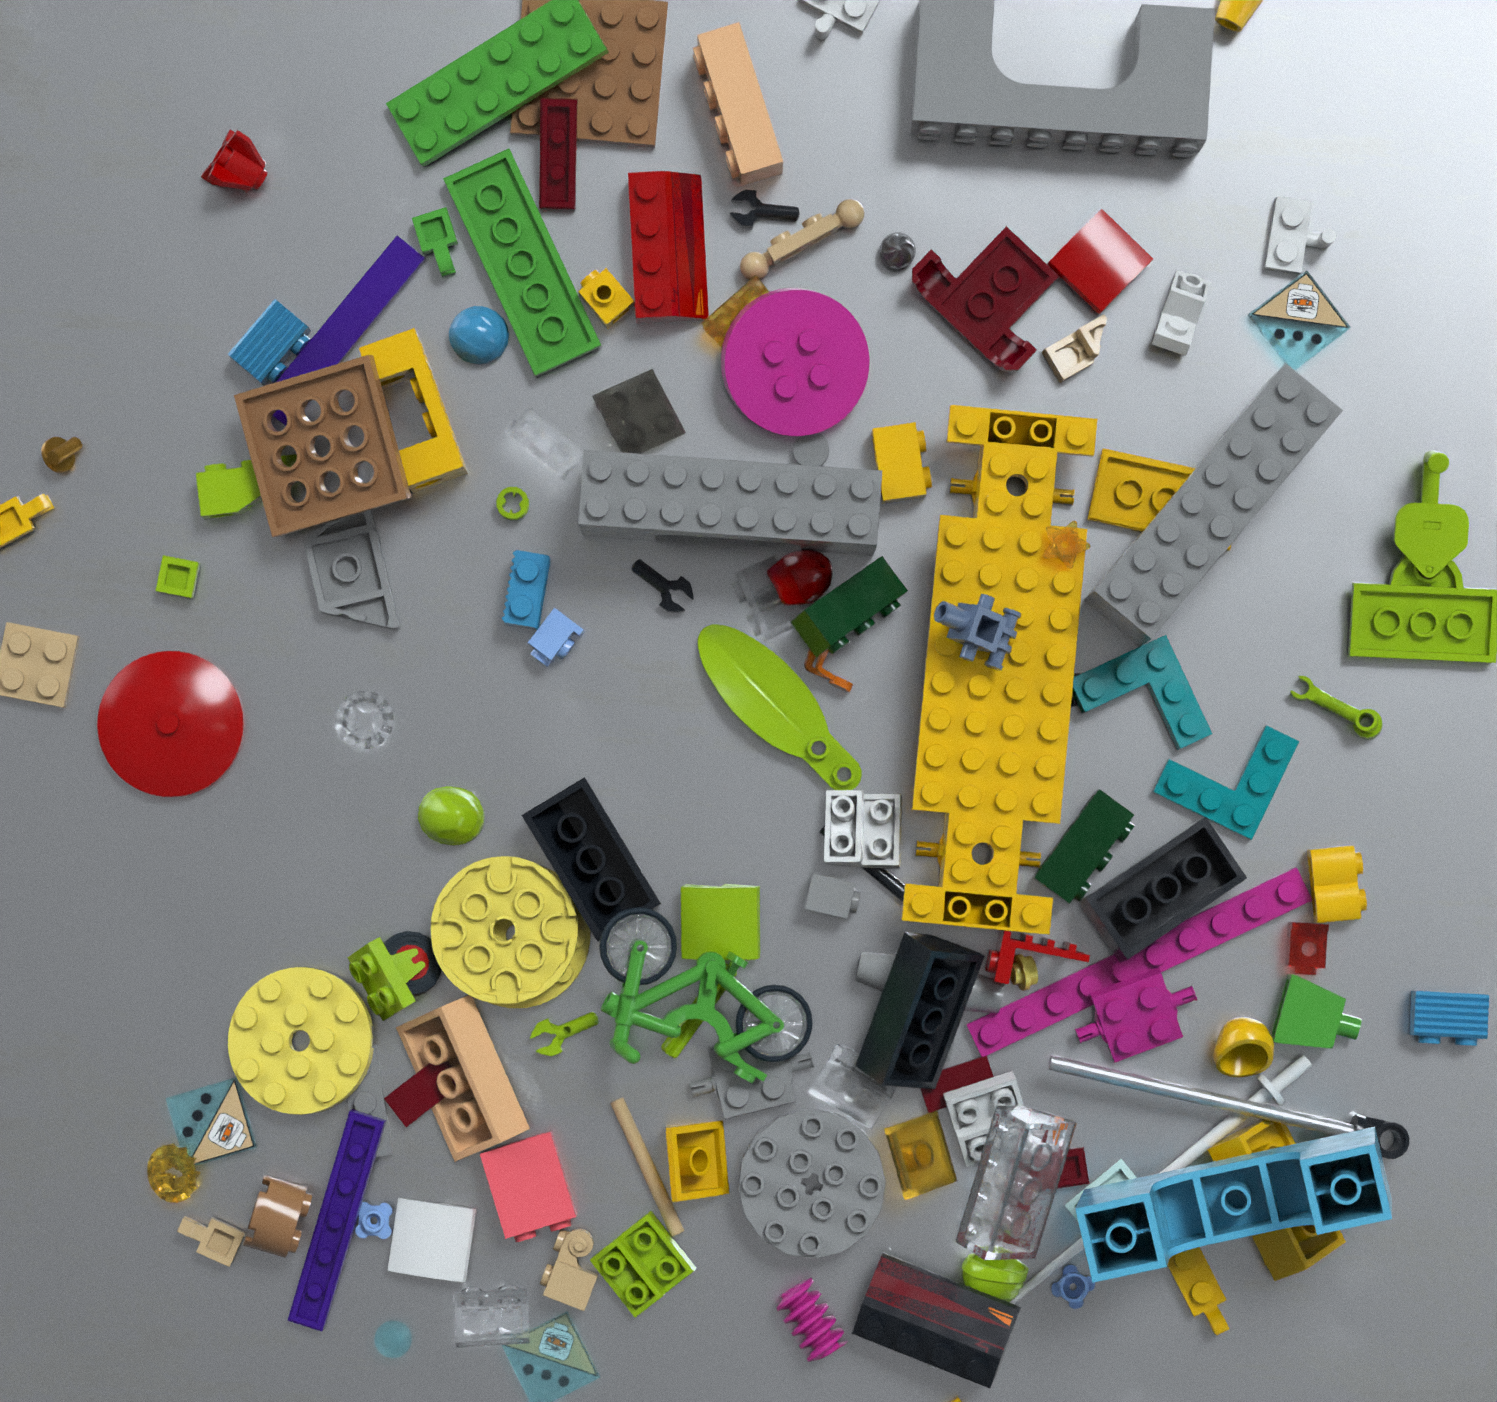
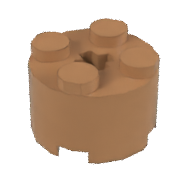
(277, 1216)

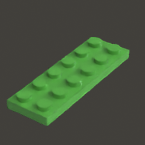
(496, 78)
(522, 262)

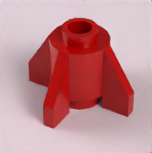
(236, 164)

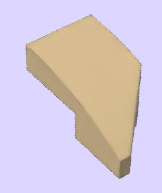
(1076, 350)

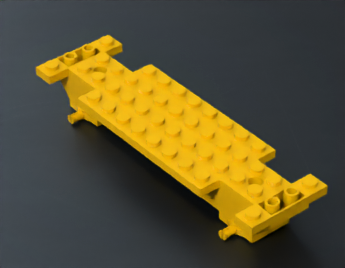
(990, 736)

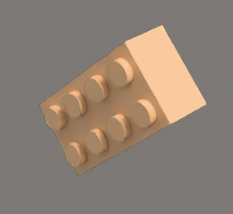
(739, 103)

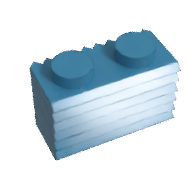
(270, 343)
(526, 590)
(1449, 1015)

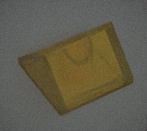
(919, 1154)

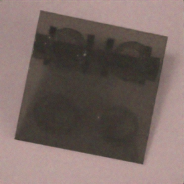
(639, 414)

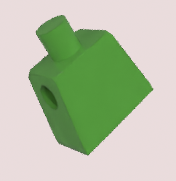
(1311, 1015)

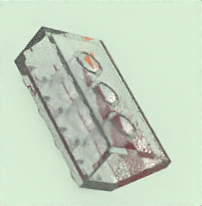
(1015, 1183)

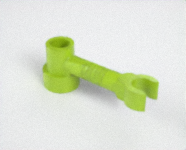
(1343, 709)

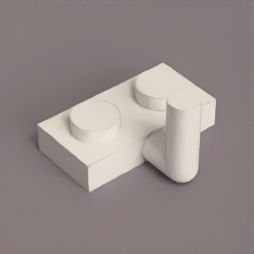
(850, 13)
(1290, 235)

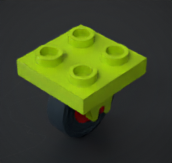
(395, 971)

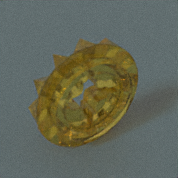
(167, 1185)

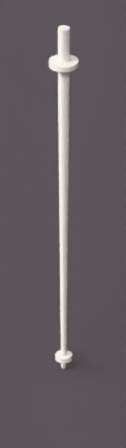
(1263, 1096)

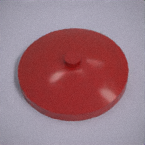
(171, 724)

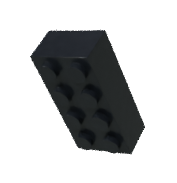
(1162, 890)

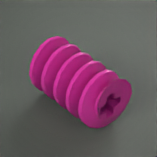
(811, 1320)

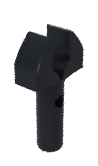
(761, 210)
(663, 585)

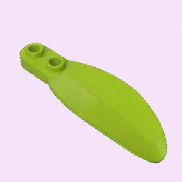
(773, 701)

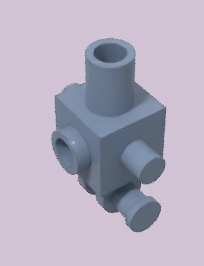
(979, 629)

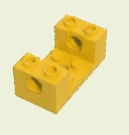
(439, 458)

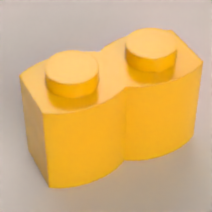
(1335, 884)

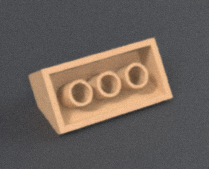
(482, 1104)

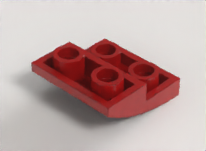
(1100, 261)

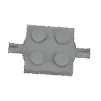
(742, 1097)

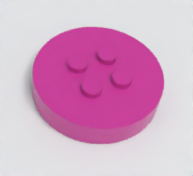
(795, 361)

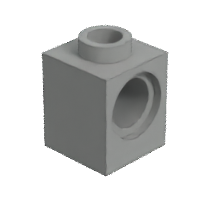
(832, 896)

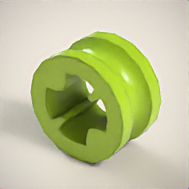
(501, 502)

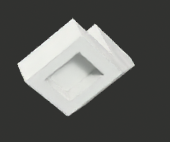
(1181, 312)

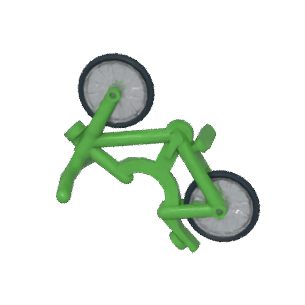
(641, 948)

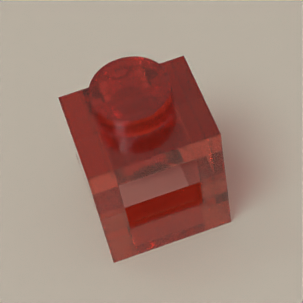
(1297, 935)

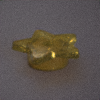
(1069, 534)

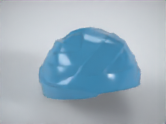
(478, 335)

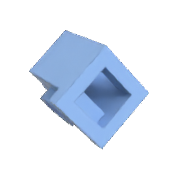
(554, 637)

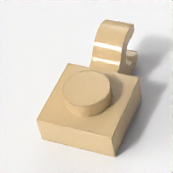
(217, 1241)

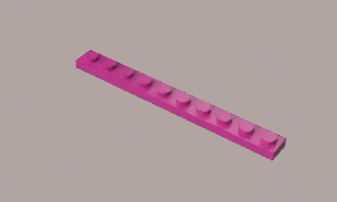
(1178, 945)

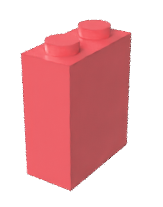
(529, 1186)

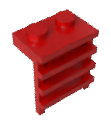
(1000, 961)

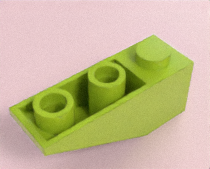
(230, 491)

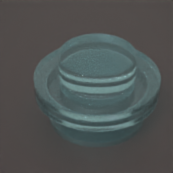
(393, 1339)

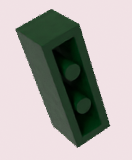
(850, 608)
(1085, 847)

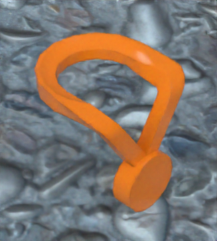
(819, 671)

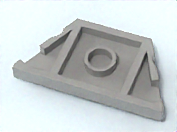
(351, 571)

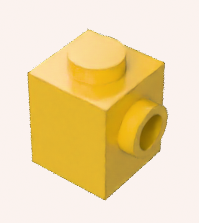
(605, 297)

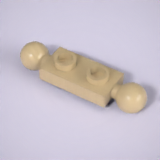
(816, 228)

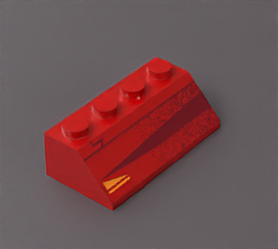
(668, 247)

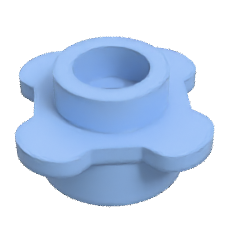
(382, 1226)
(1063, 1290)

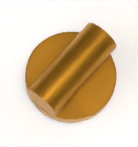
(59, 453)

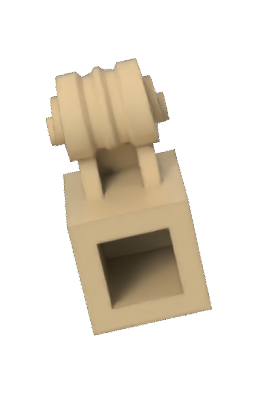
(567, 1279)

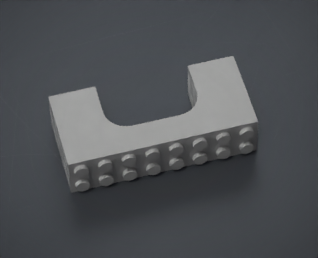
(1154, 109)
(729, 499)
(1213, 505)

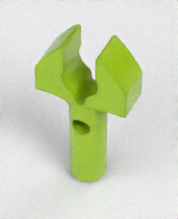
(563, 1031)

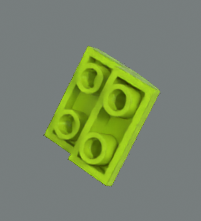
(720, 920)
(642, 1264)

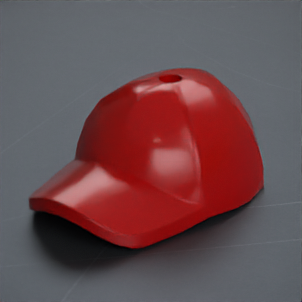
(801, 577)

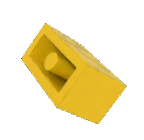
(899, 457)

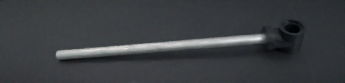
(1234, 1104)

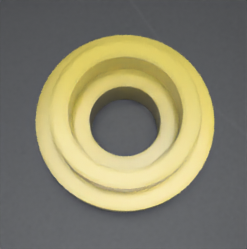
(1024, 972)

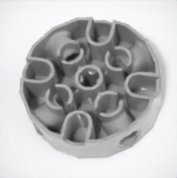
(828, 1217)

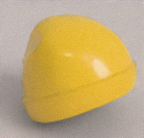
(1243, 1048)

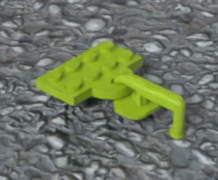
(1432, 614)

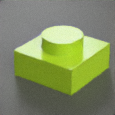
(177, 577)

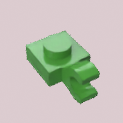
(436, 235)

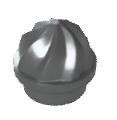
(897, 250)

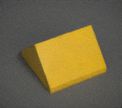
(697, 1160)

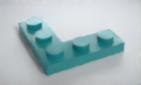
(1162, 673)
(1237, 808)

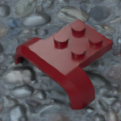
(988, 296)

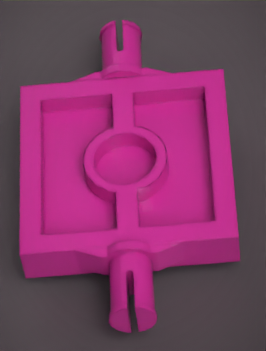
(1136, 1015)

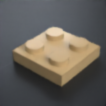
(37, 664)

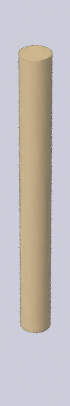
(647, 1167)

